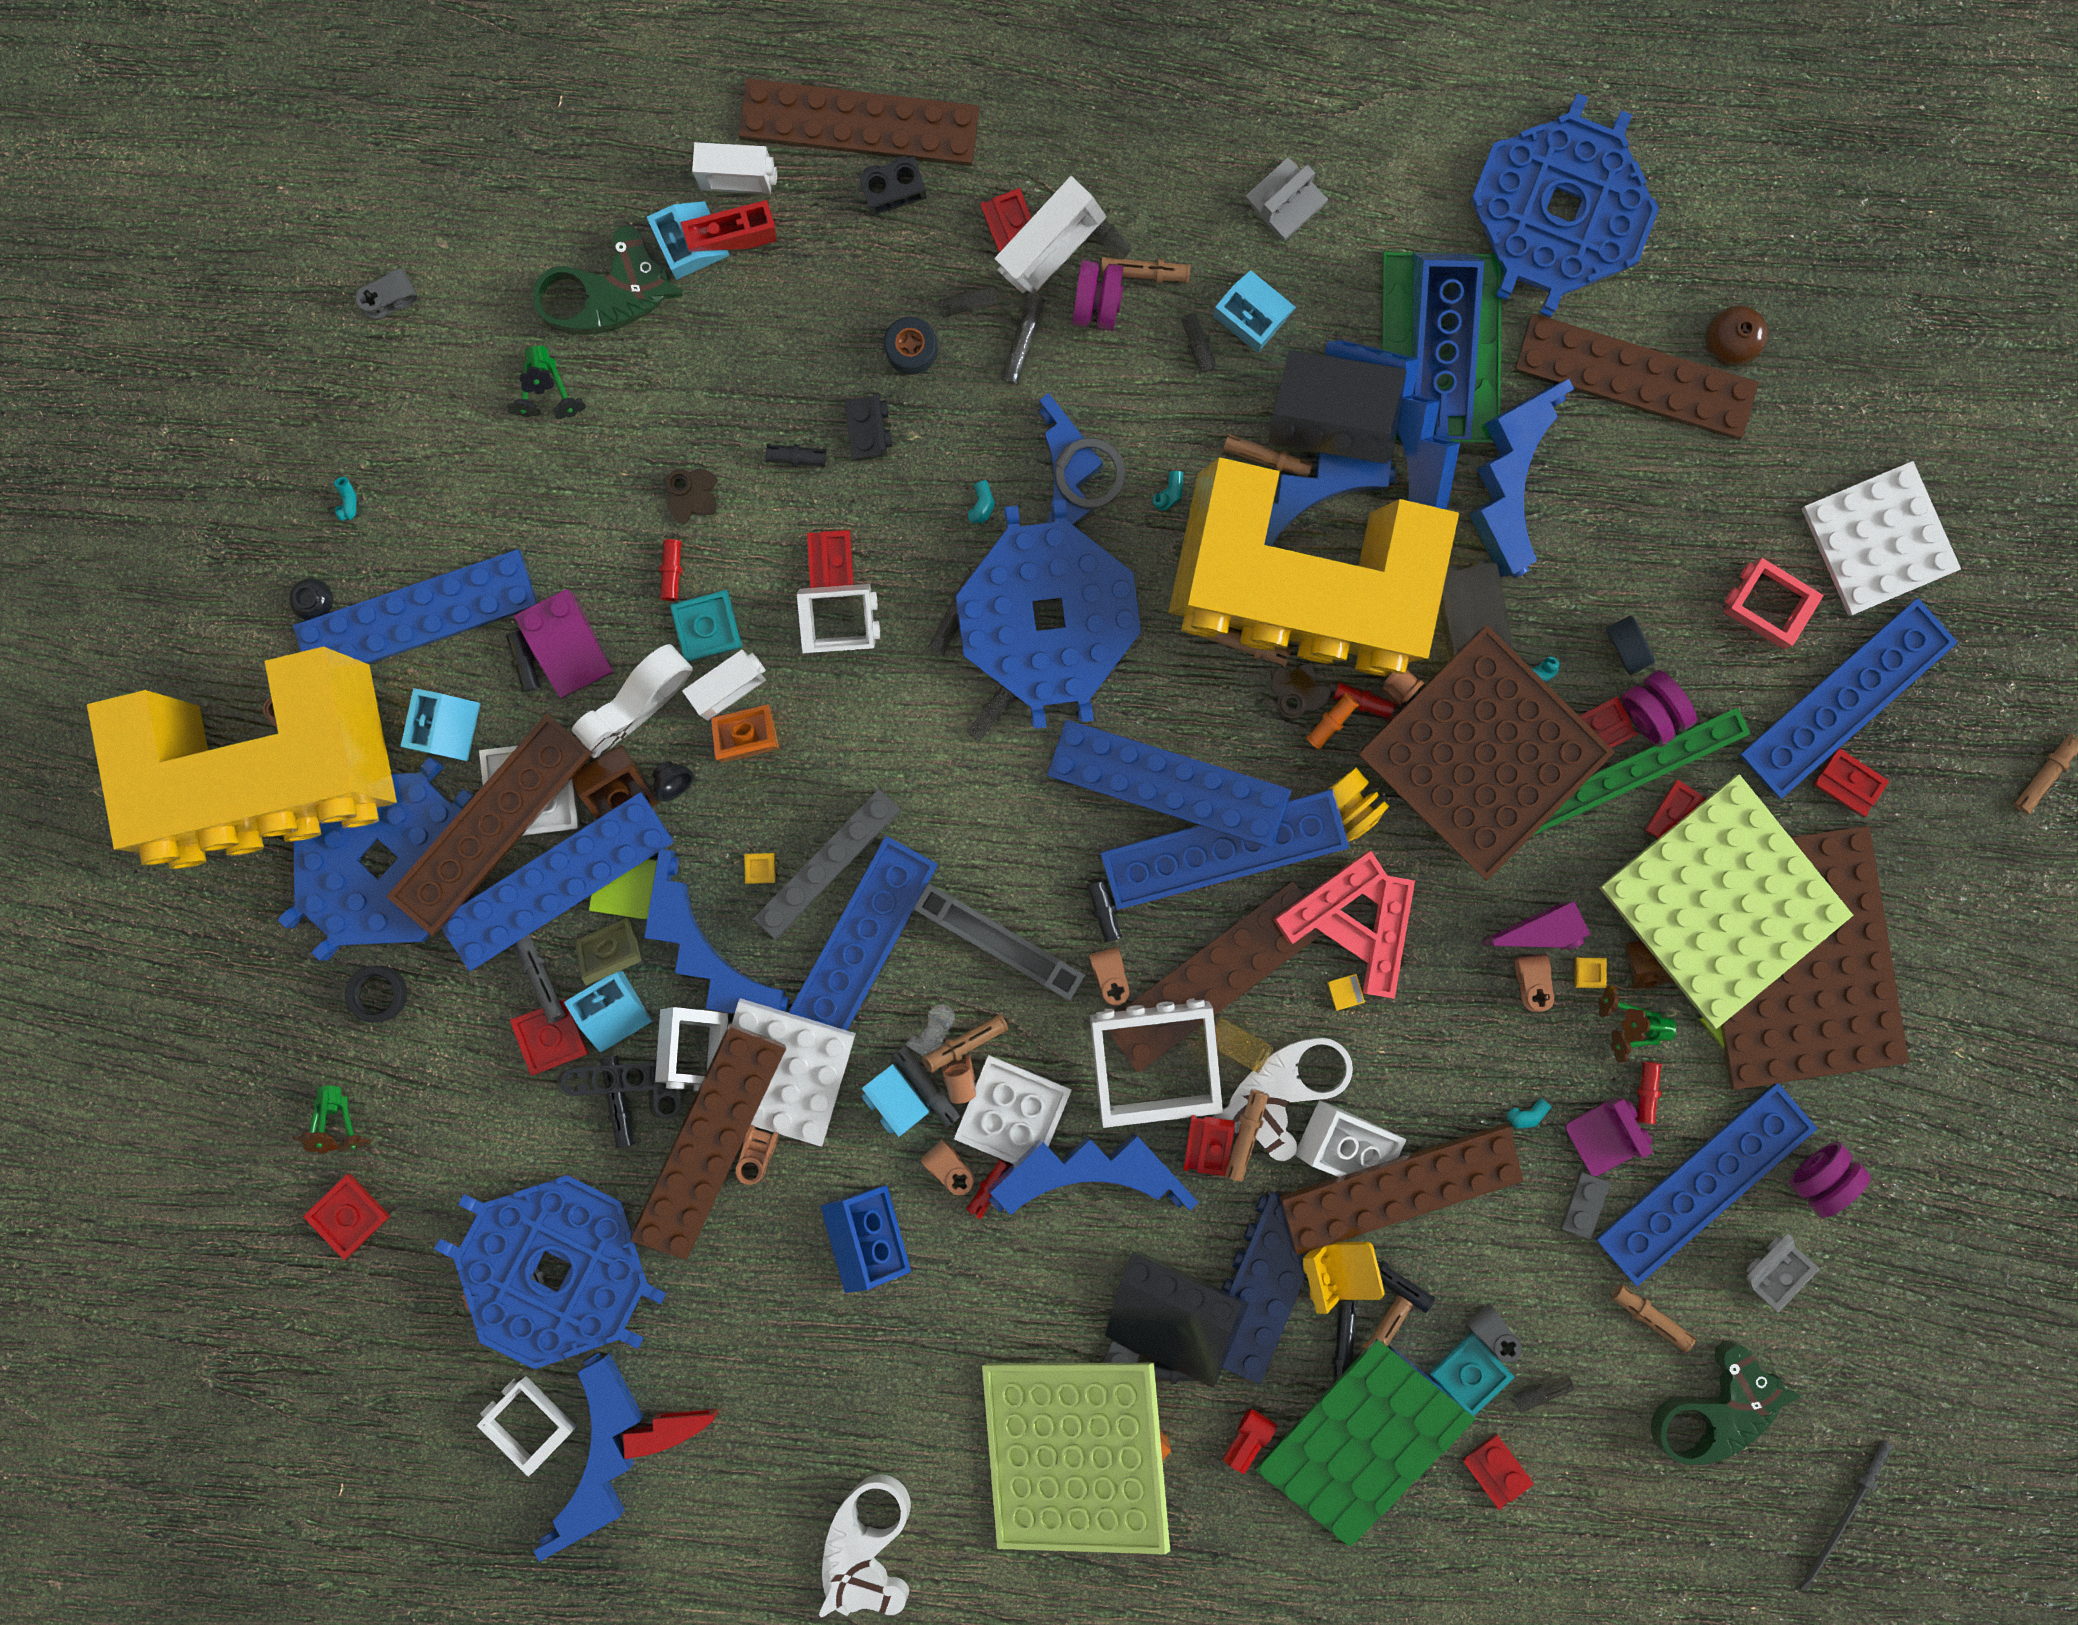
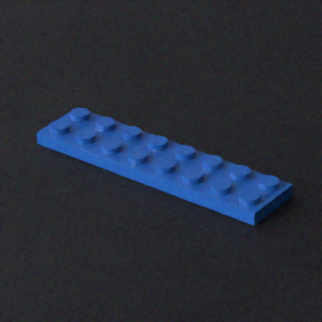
(424, 611)
(1848, 698)
(1169, 783)
(1208, 857)
(556, 881)
(864, 935)
(1706, 1183)

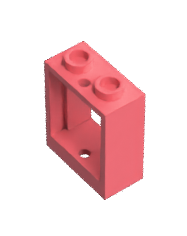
(1798, 619)

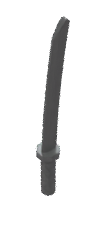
(1866, 1481)

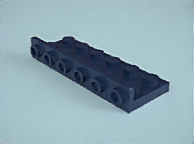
(1268, 1278)

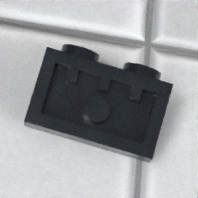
(866, 427)

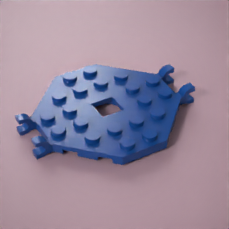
(1583, 162)
(1000, 621)
(343, 893)
(504, 1250)

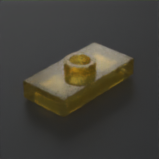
(1241, 1045)

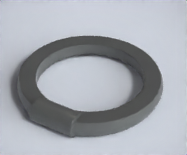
(1065, 457)

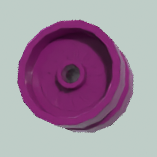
(1098, 295)
(1659, 708)
(1830, 1179)

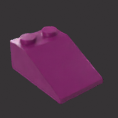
(564, 643)
(1553, 927)

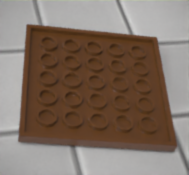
(1486, 752)

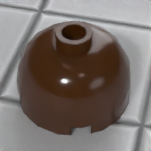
(1737, 335)

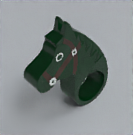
(613, 300)
(1734, 1418)

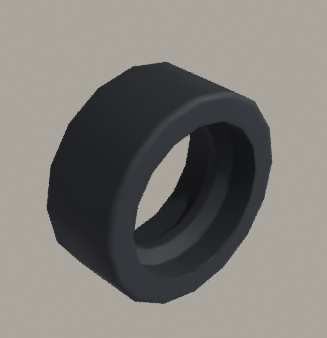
(354, 985)

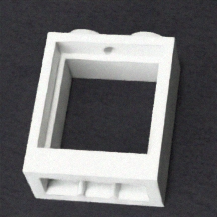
(733, 168)
(806, 619)
(725, 684)
(668, 1043)
(507, 1443)

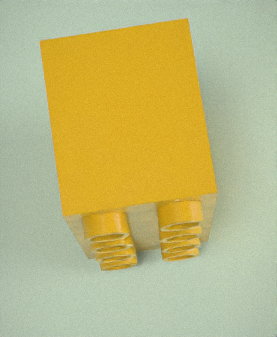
(1332, 608)
(180, 799)

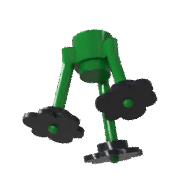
(537, 379)

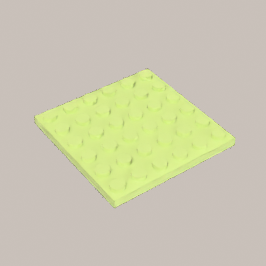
(1726, 901)
(1076, 1457)

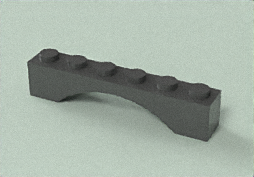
(827, 864)
(999, 941)

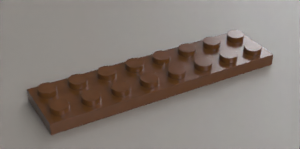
(859, 122)
(1636, 376)
(489, 825)
(1215, 974)
(708, 1142)
(1401, 1188)

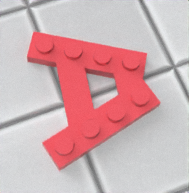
(1379, 948)

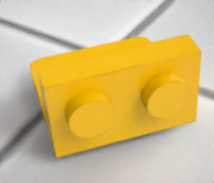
(1342, 1273)

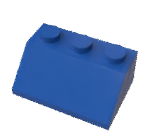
(865, 1239)

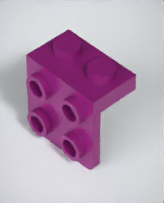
(1608, 1136)

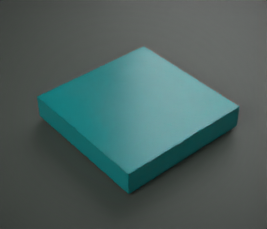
(706, 626)
(1471, 1374)

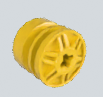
(1353, 807)

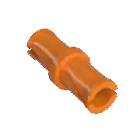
(1332, 721)

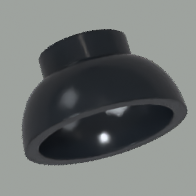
(311, 598)
(671, 780)

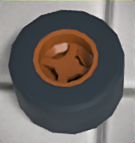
(910, 334)
(1630, 645)

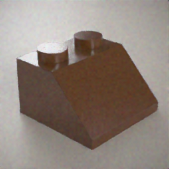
(611, 782)

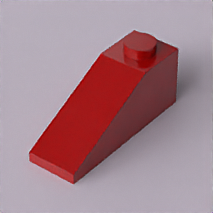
(731, 229)

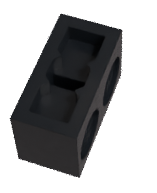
(895, 193)

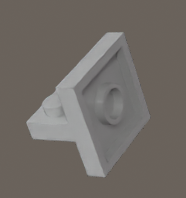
(1286, 198)

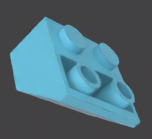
(672, 241)
(1253, 311)
(440, 724)
(608, 1011)
(895, 1100)

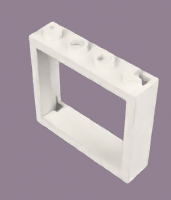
(1050, 237)
(1161, 1109)

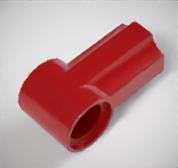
(1253, 1433)

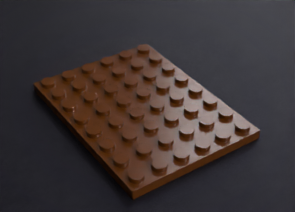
(1838, 1001)

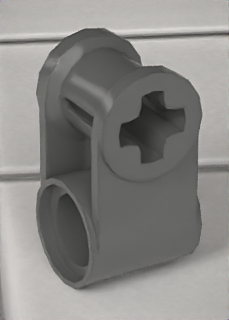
(389, 294)
(1492, 1331)

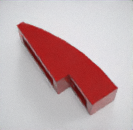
(666, 1432)

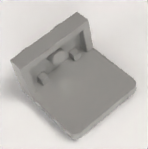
(1780, 1273)

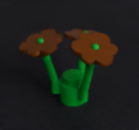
(1635, 1025)
(327, 1102)

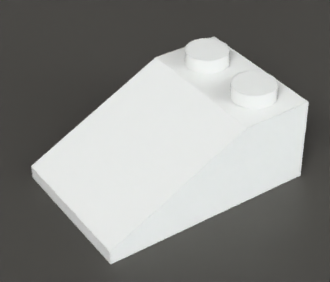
(1345, 1143)

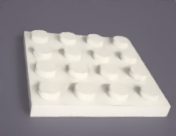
(1880, 538)
(808, 1075)

